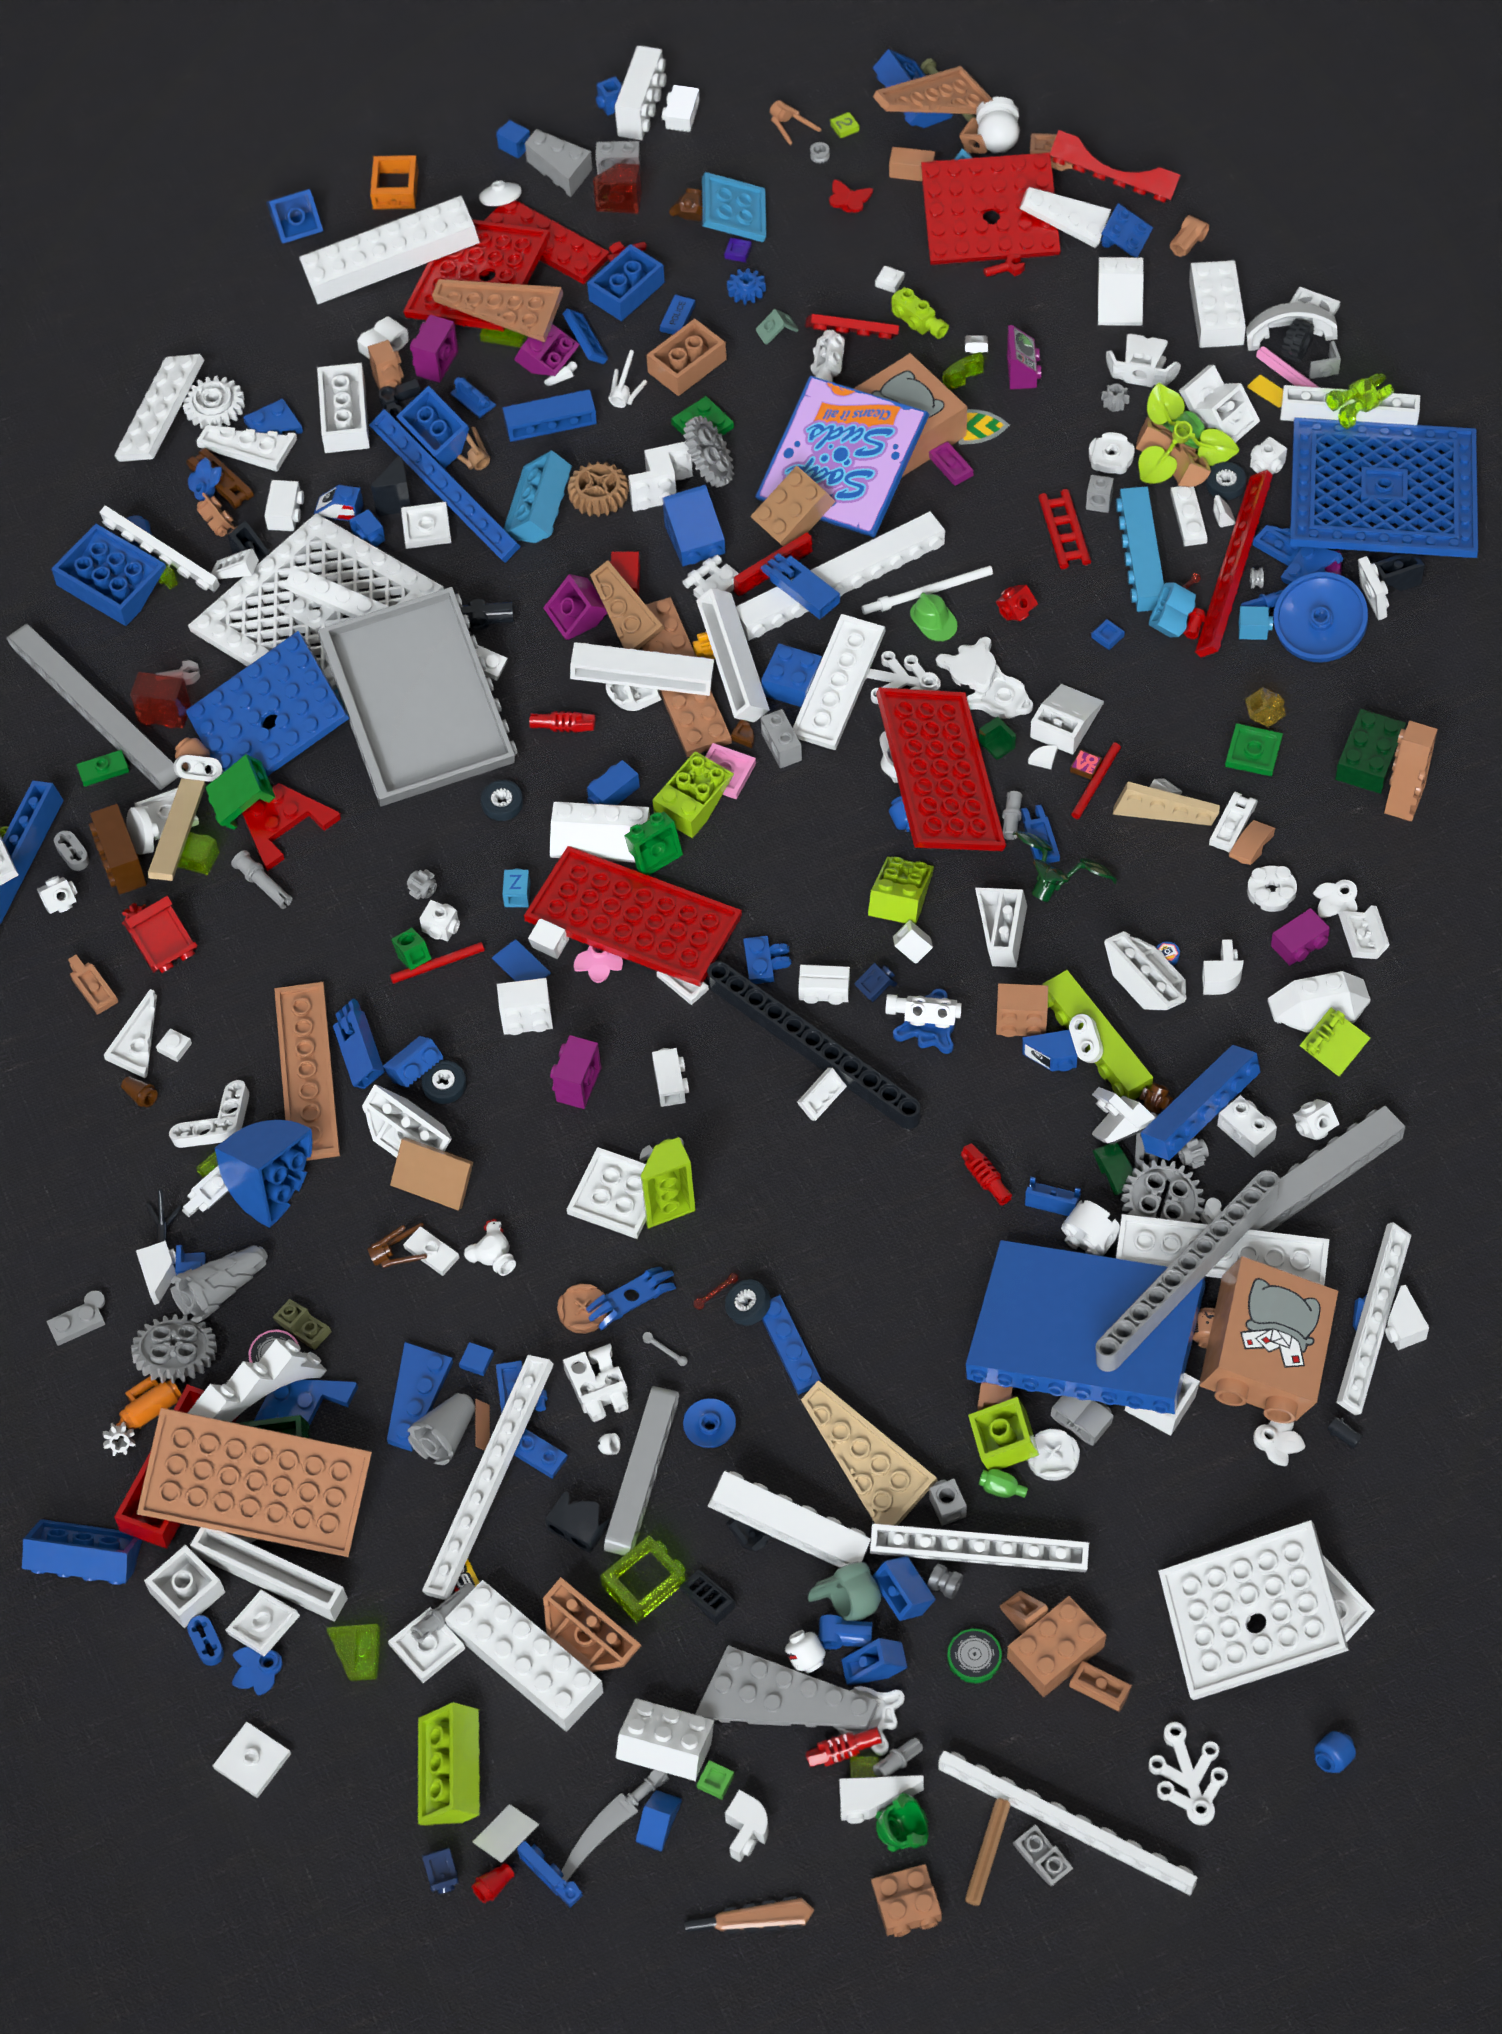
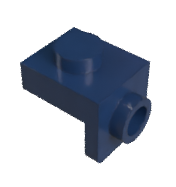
(440, 1870)

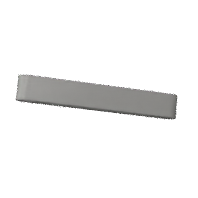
(641, 1471)

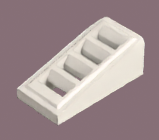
(236, 565)

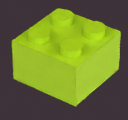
(1003, 1434)

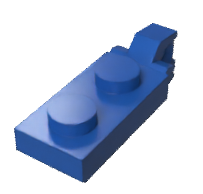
(550, 1875)

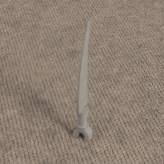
(609, 1819)

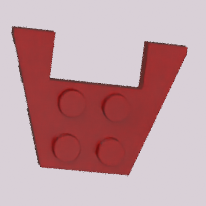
(273, 819)

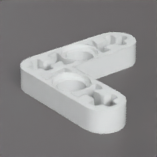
(188, 1133)

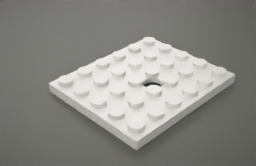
(1268, 1576)

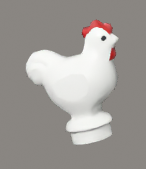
(492, 1250)

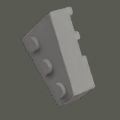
(559, 160)

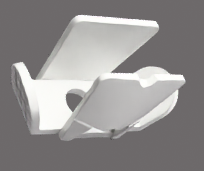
(1143, 362)

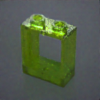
(624, 1597)

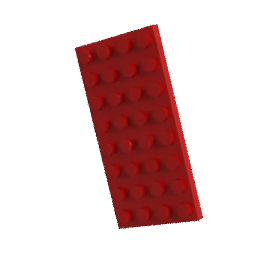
(940, 769)
(634, 915)

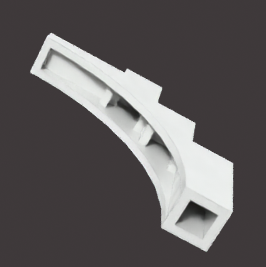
(252, 1381)

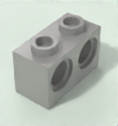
(616, 152)
(781, 738)

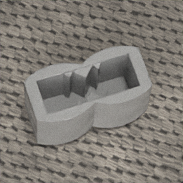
(1083, 1417)

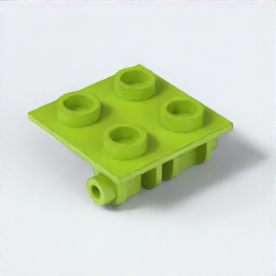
(1335, 1041)

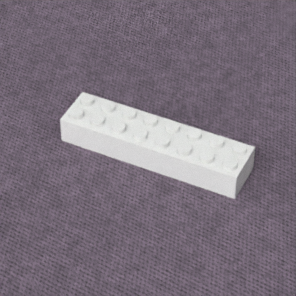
(389, 249)

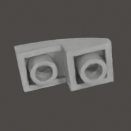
(1042, 1855)

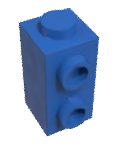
(613, 785)

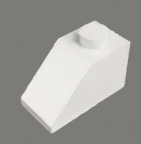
(158, 1268)
(1406, 1323)

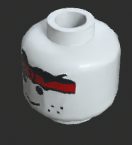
(805, 1651)

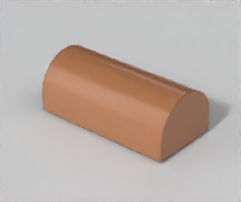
(1100, 1686)

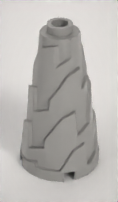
(209, 1285)

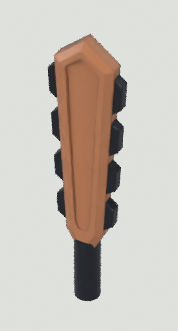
(770, 1916)

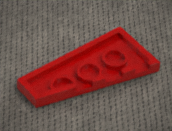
(843, 325)

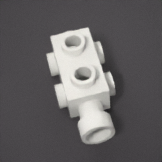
(828, 356)
(930, 1010)

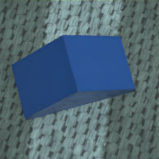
(657, 1820)

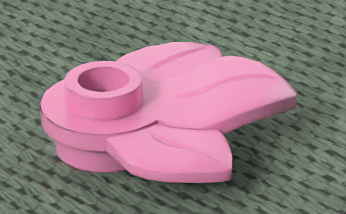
(597, 964)

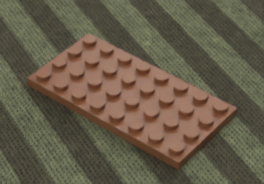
(254, 1482)

